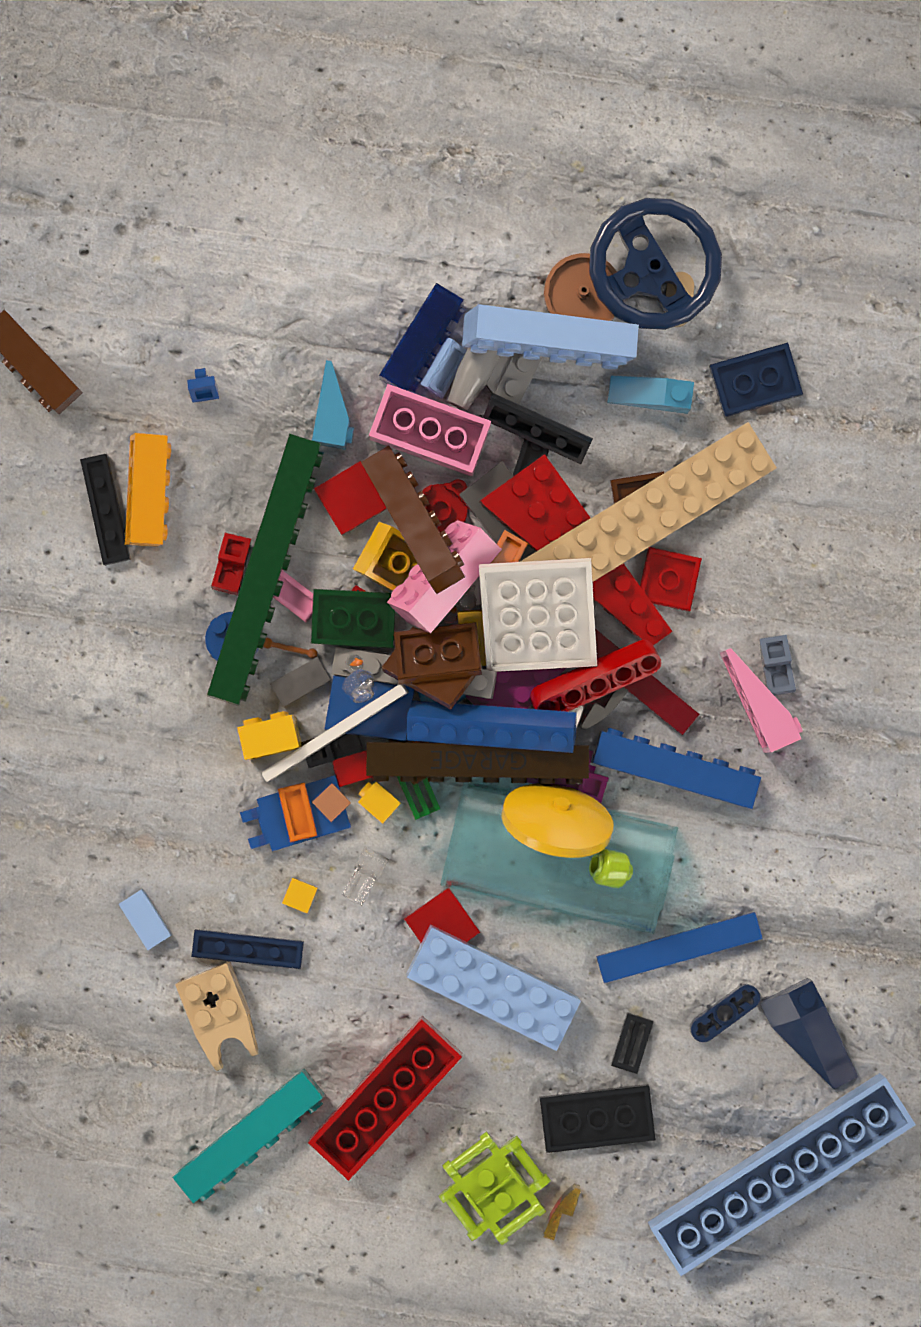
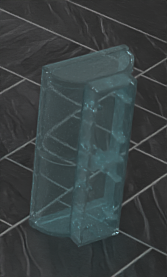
(495, 864)

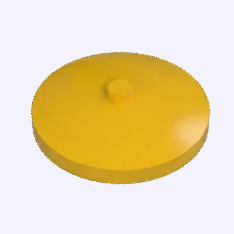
(557, 820)

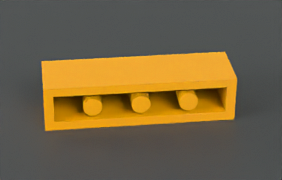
(147, 490)

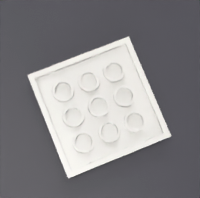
(538, 614)

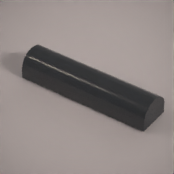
(537, 428)

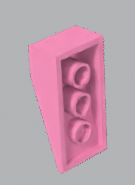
(768, 717)

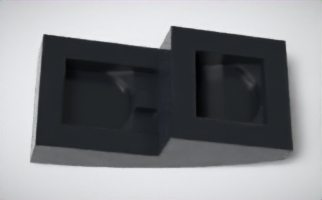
(339, 748)

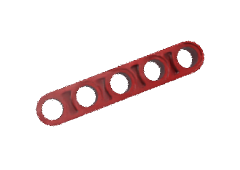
(580, 686)

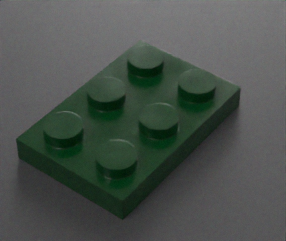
(352, 618)

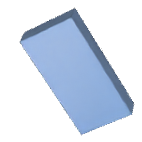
(443, 368)
(145, 919)

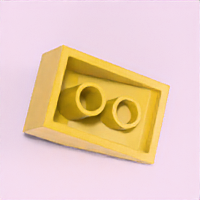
(386, 557)

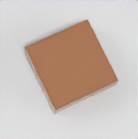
(331, 802)

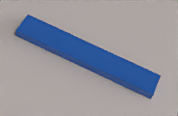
(679, 947)

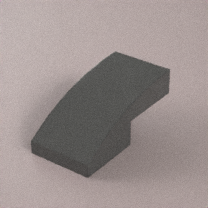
(598, 713)

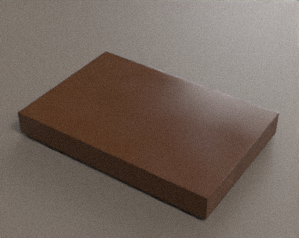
(437, 655)
(442, 691)

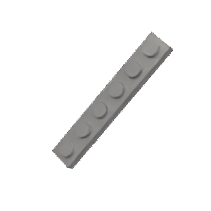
(481, 686)

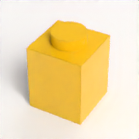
(378, 801)

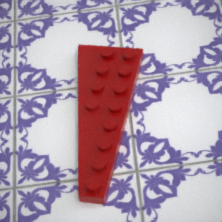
(544, 508)

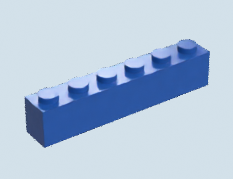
(492, 726)
(675, 769)

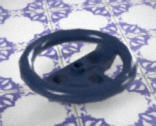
(630, 224)

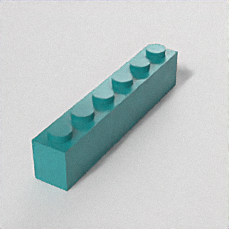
(248, 1136)

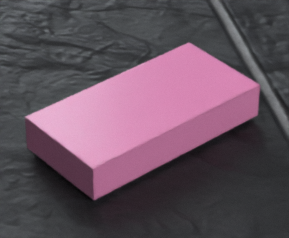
(295, 597)

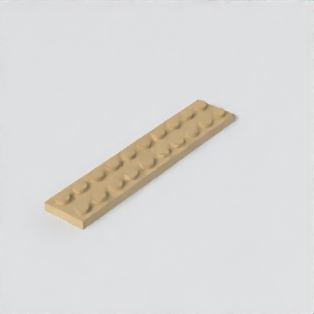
(664, 503)

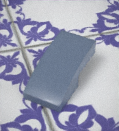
(777, 665)

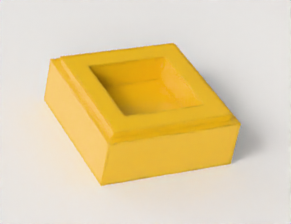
(300, 895)

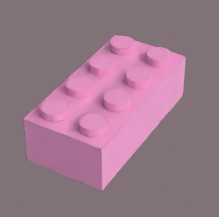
(430, 430)
(416, 598)

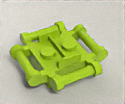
(494, 1187)

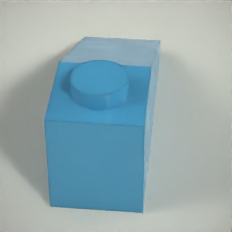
(651, 393)
(332, 421)

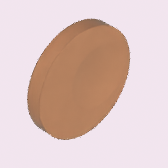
(571, 290)

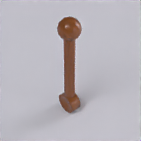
(311, 653)

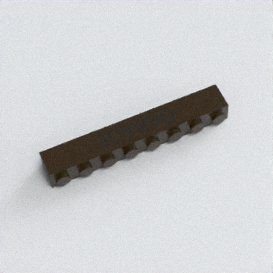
(470, 761)

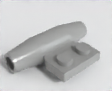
(501, 375)

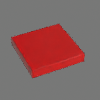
(350, 498)
(670, 578)
(444, 913)

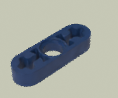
(746, 1007)

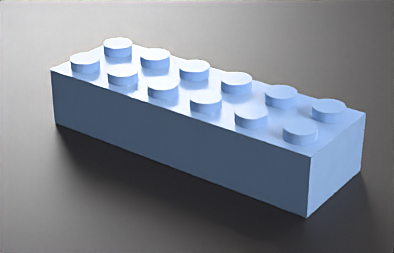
(549, 336)
(493, 987)

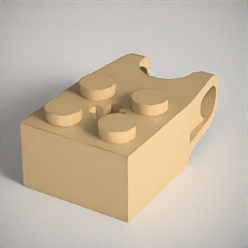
(221, 1021)

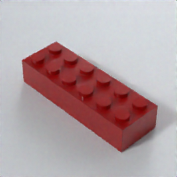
(385, 1098)

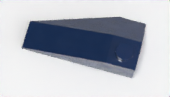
(807, 1027)

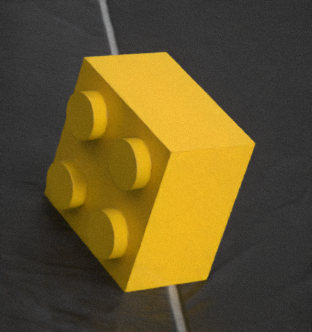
(270, 736)

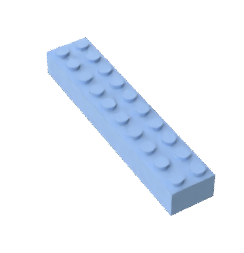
(781, 1173)

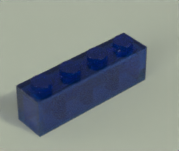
(422, 339)

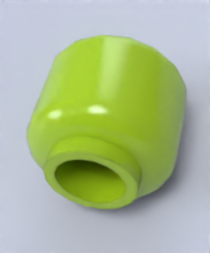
(610, 868)

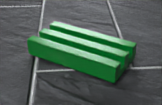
(426, 810)

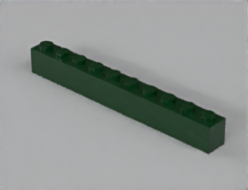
(264, 570)

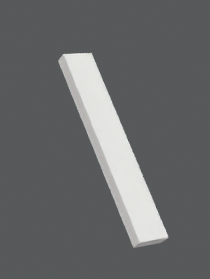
(334, 732)

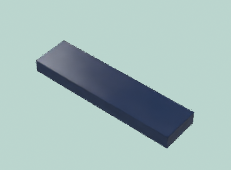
(247, 949)

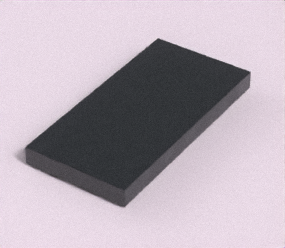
(597, 1118)

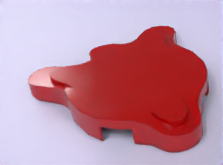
(446, 502)

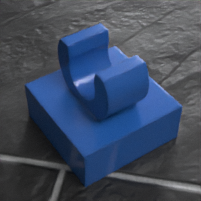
(203, 387)

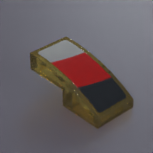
(565, 1205)

